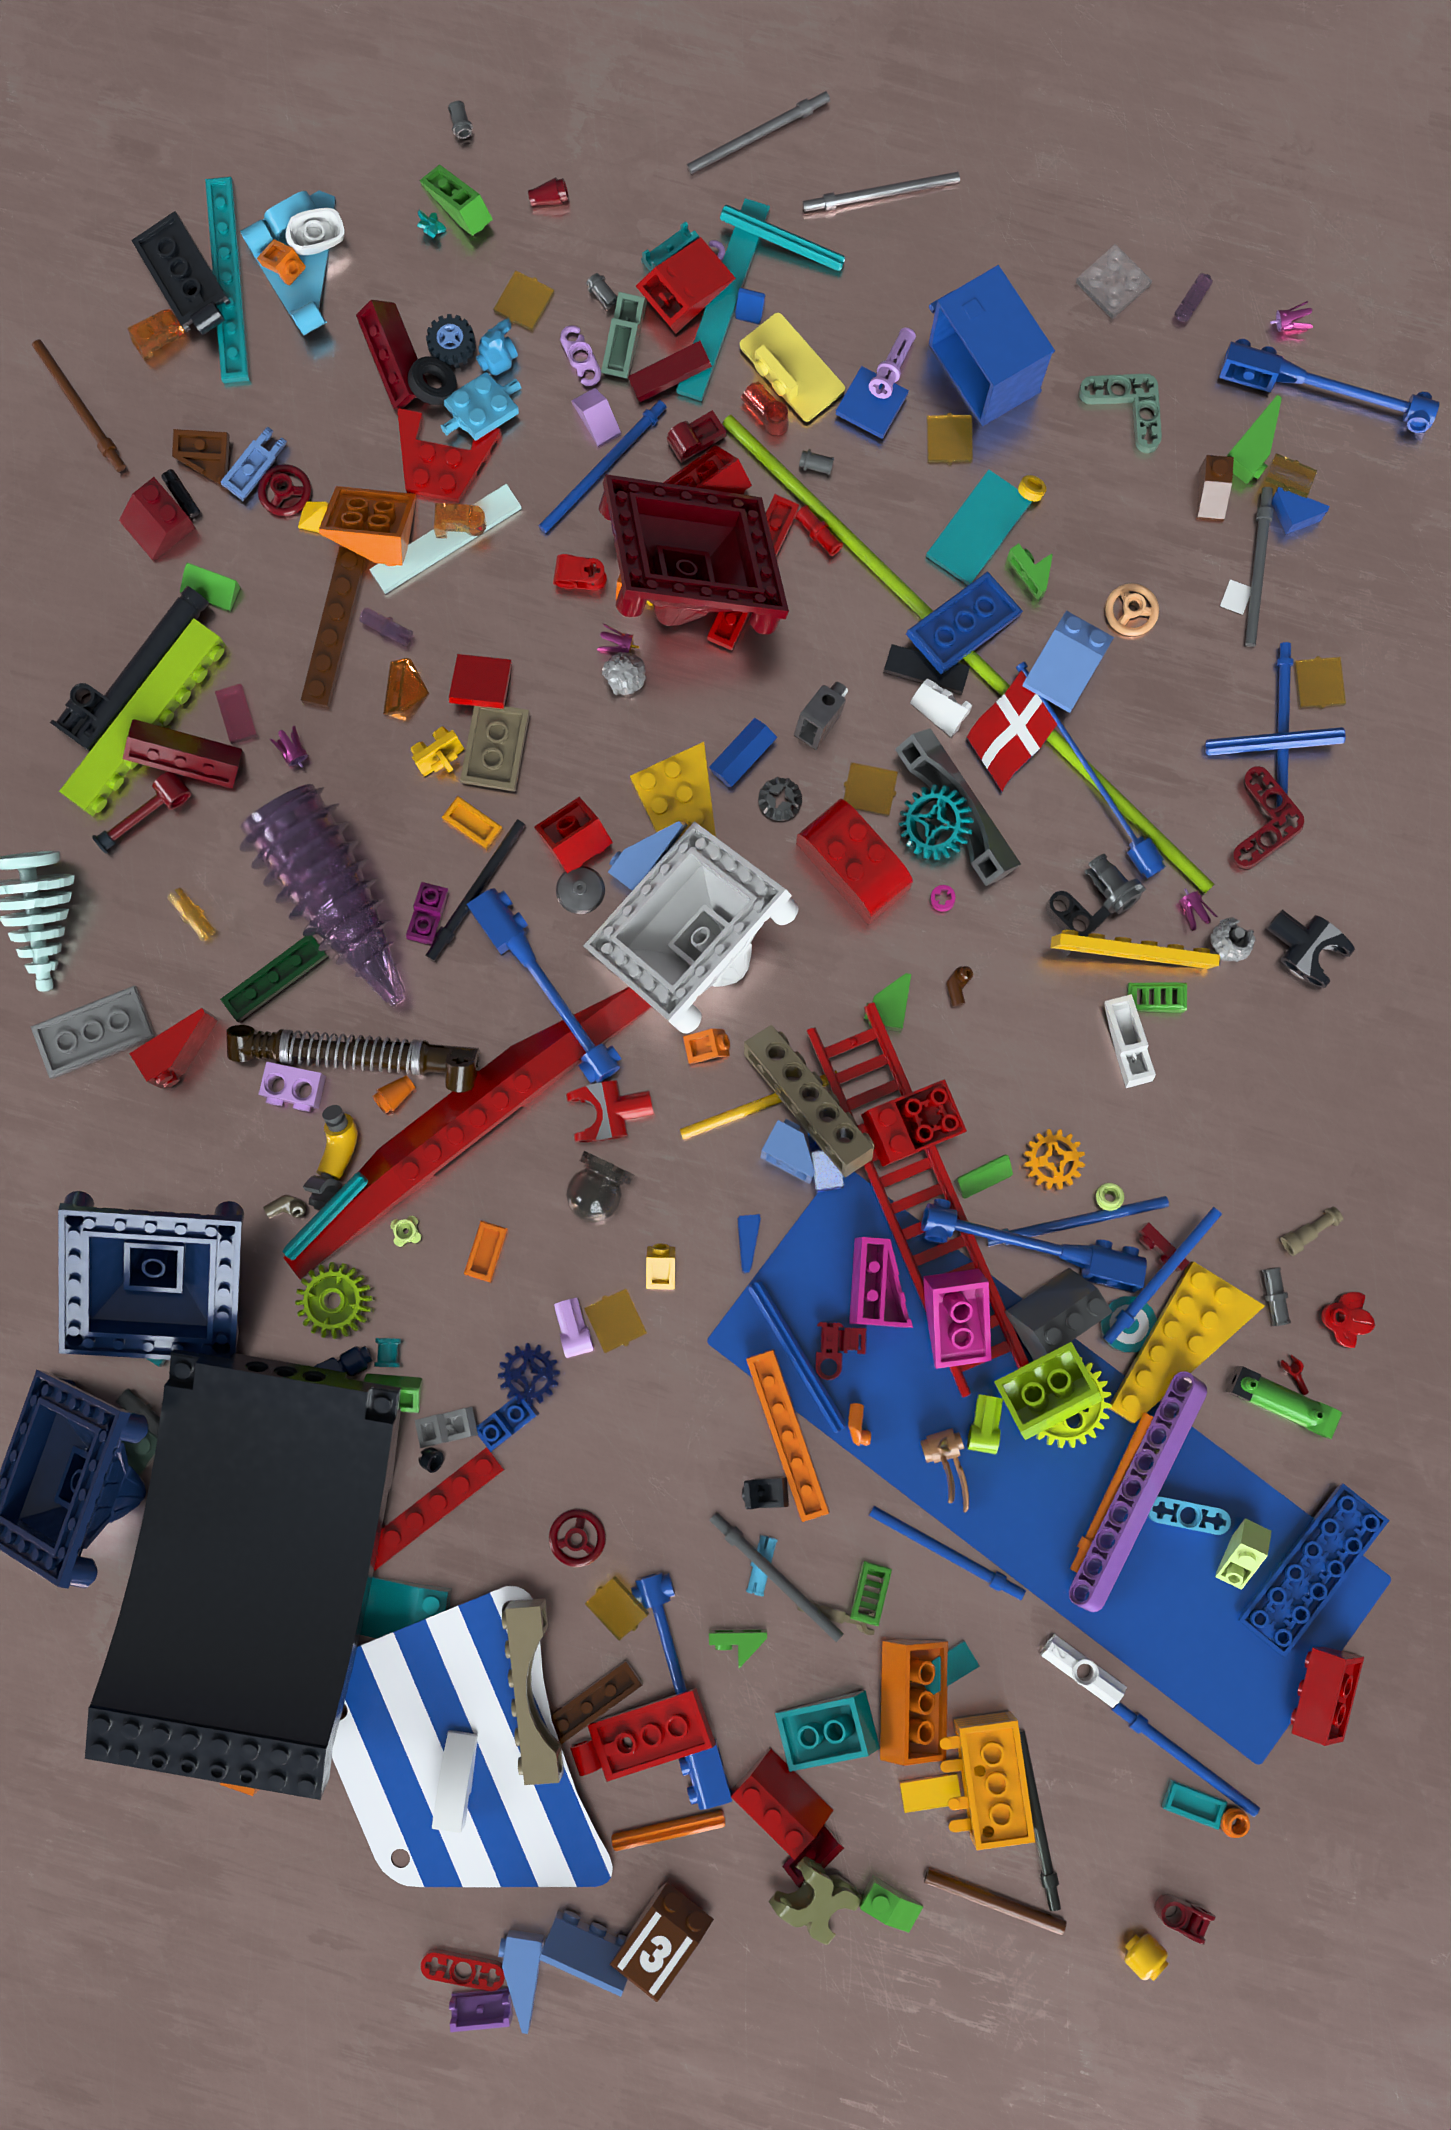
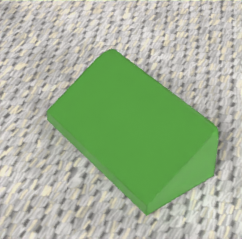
(212, 586)
(984, 1176)
(409, 1386)

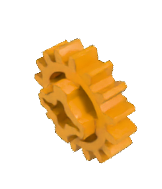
(1051, 1146)

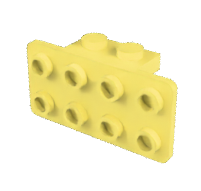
(792, 367)

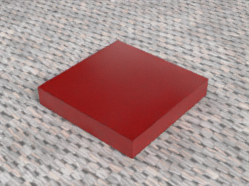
(480, 681)

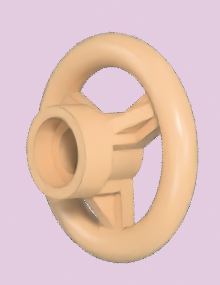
(1136, 600)

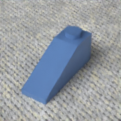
(638, 860)
(521, 1969)

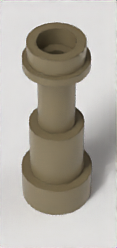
(1295, 1241)

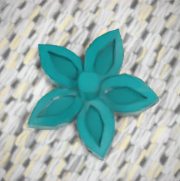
(430, 224)

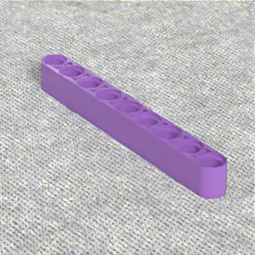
(1126, 1500)

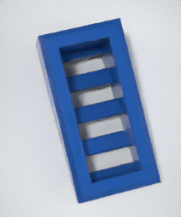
(748, 1231)

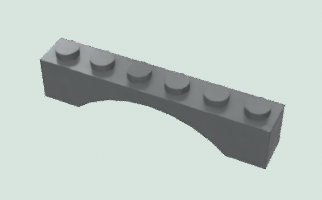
(987, 847)

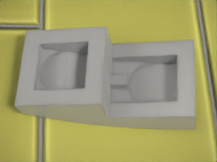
(446, 1427)

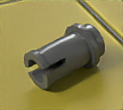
(461, 126)
(602, 291)
(816, 462)

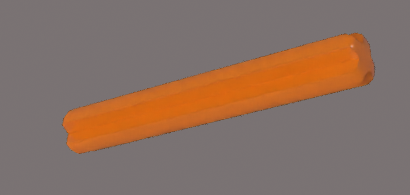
(668, 1830)

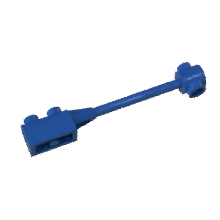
(1264, 368)
(508, 933)
(1098, 1262)
(706, 1768)

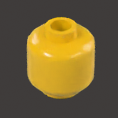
(1146, 1956)

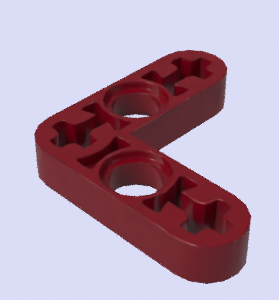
(1277, 815)

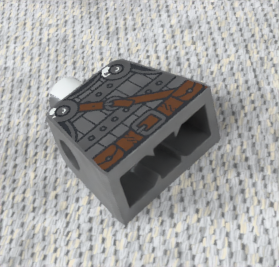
(821, 714)

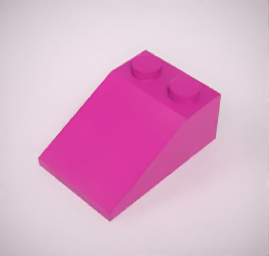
(958, 1317)

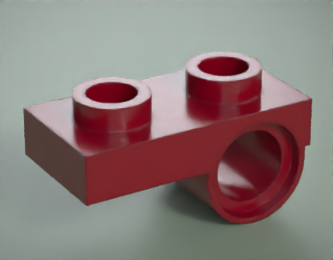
(691, 438)

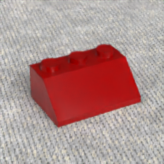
(713, 471)
(1326, 1695)
(781, 1803)

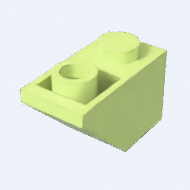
(1244, 1554)

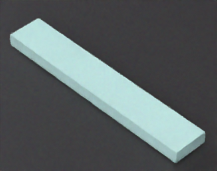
(429, 549)

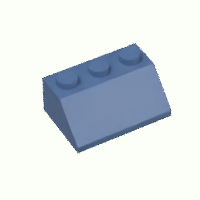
(789, 1150)
(584, 1951)

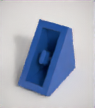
(1296, 511)

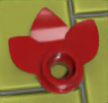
(1351, 1321)

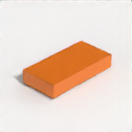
(486, 1251)

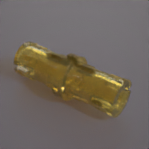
(191, 914)

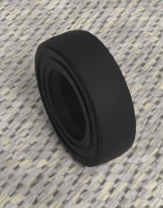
(438, 368)

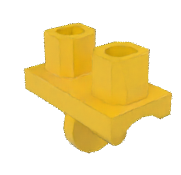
(437, 754)

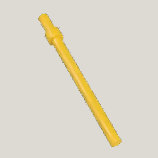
(735, 1113)

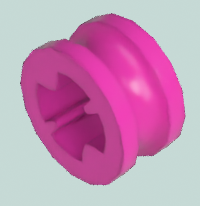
(949, 903)

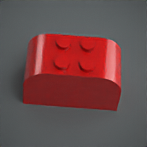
(855, 860)

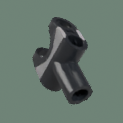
(1307, 944)

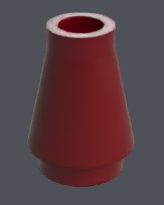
(550, 193)

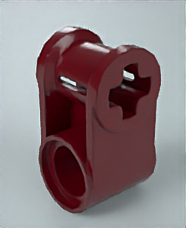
(1188, 1920)

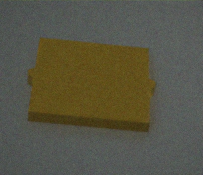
(523, 300)
(949, 438)
(1291, 475)
(1320, 682)
(870, 788)
(615, 1320)
(617, 1608)

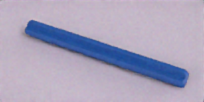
(797, 1356)

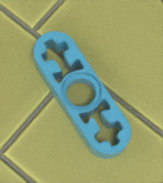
(1209, 1511)

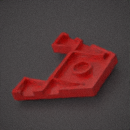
(436, 468)

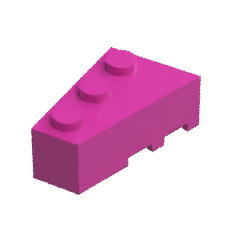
(876, 1286)

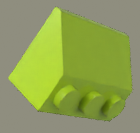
(1048, 1390)

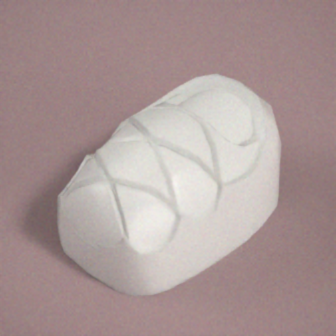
(314, 231)

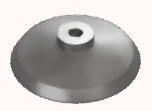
(580, 890)

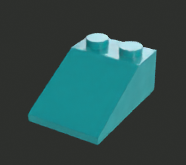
(401, 1603)
(828, 1731)

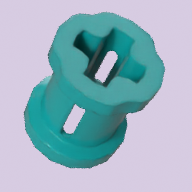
(387, 1352)

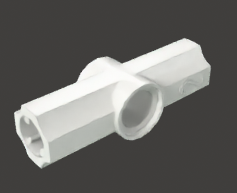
(1098, 1680)

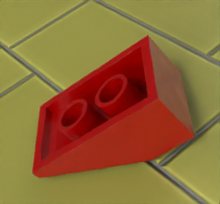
(172, 1051)

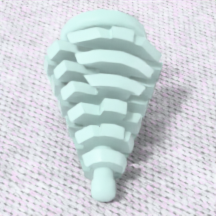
(34, 916)

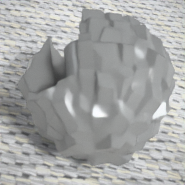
(624, 673)
(1232, 941)

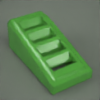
(1168, 987)
(878, 1571)

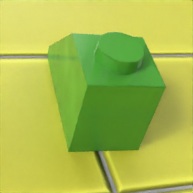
(892, 1003)
(889, 1905)

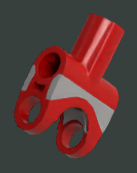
(611, 1110)

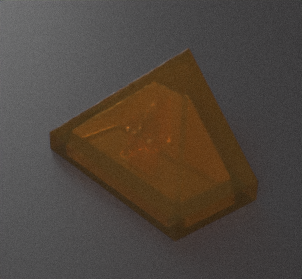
(403, 687)

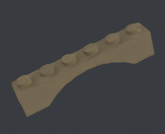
(540, 1751)

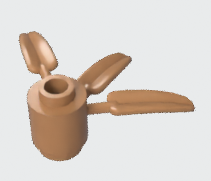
(942, 1447)

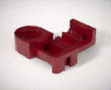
(838, 1340)

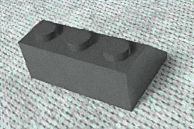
(1057, 1313)

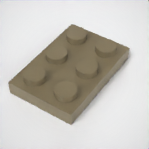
(495, 747)

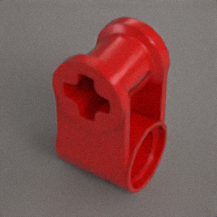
(575, 573)

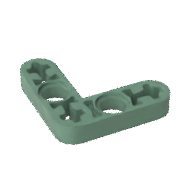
(1138, 398)

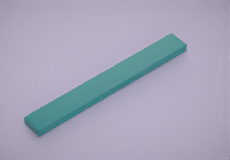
(227, 269)
(721, 309)

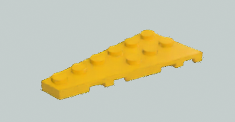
(677, 790)
(1190, 1328)

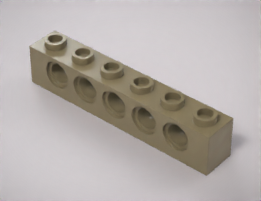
(845, 1156)

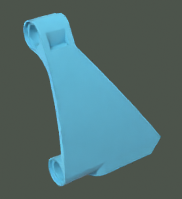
(304, 294)

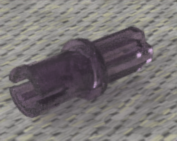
(386, 626)

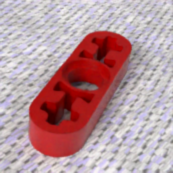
(443, 1959)

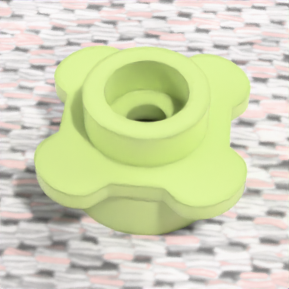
(412, 1235)

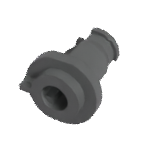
(1114, 886)

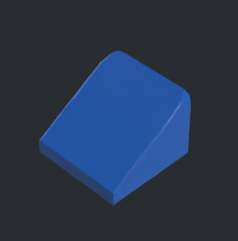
(750, 306)

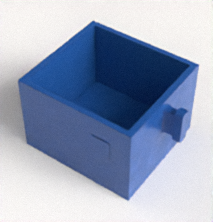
(990, 345)

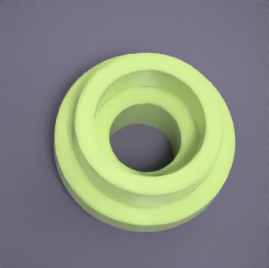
(1115, 1191)

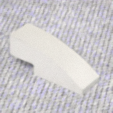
(1129, 1041)
(455, 1782)

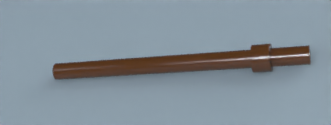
(105, 445)

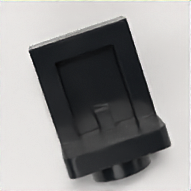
(765, 1493)

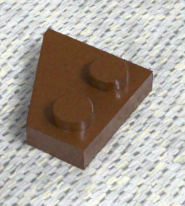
(203, 452)

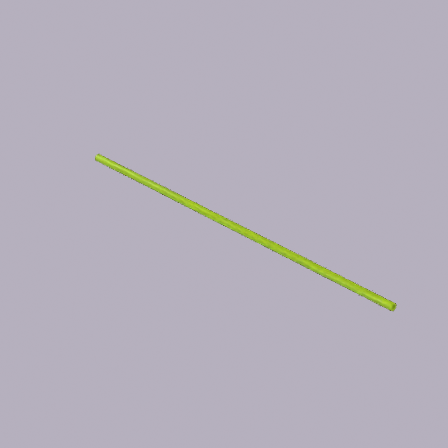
(972, 659)

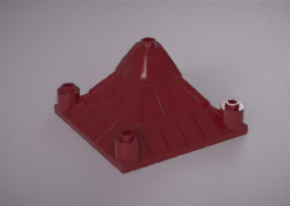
(692, 552)

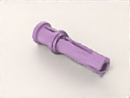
(903, 342)

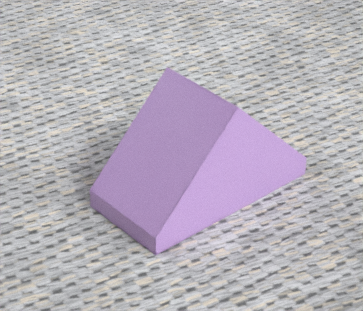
(597, 416)

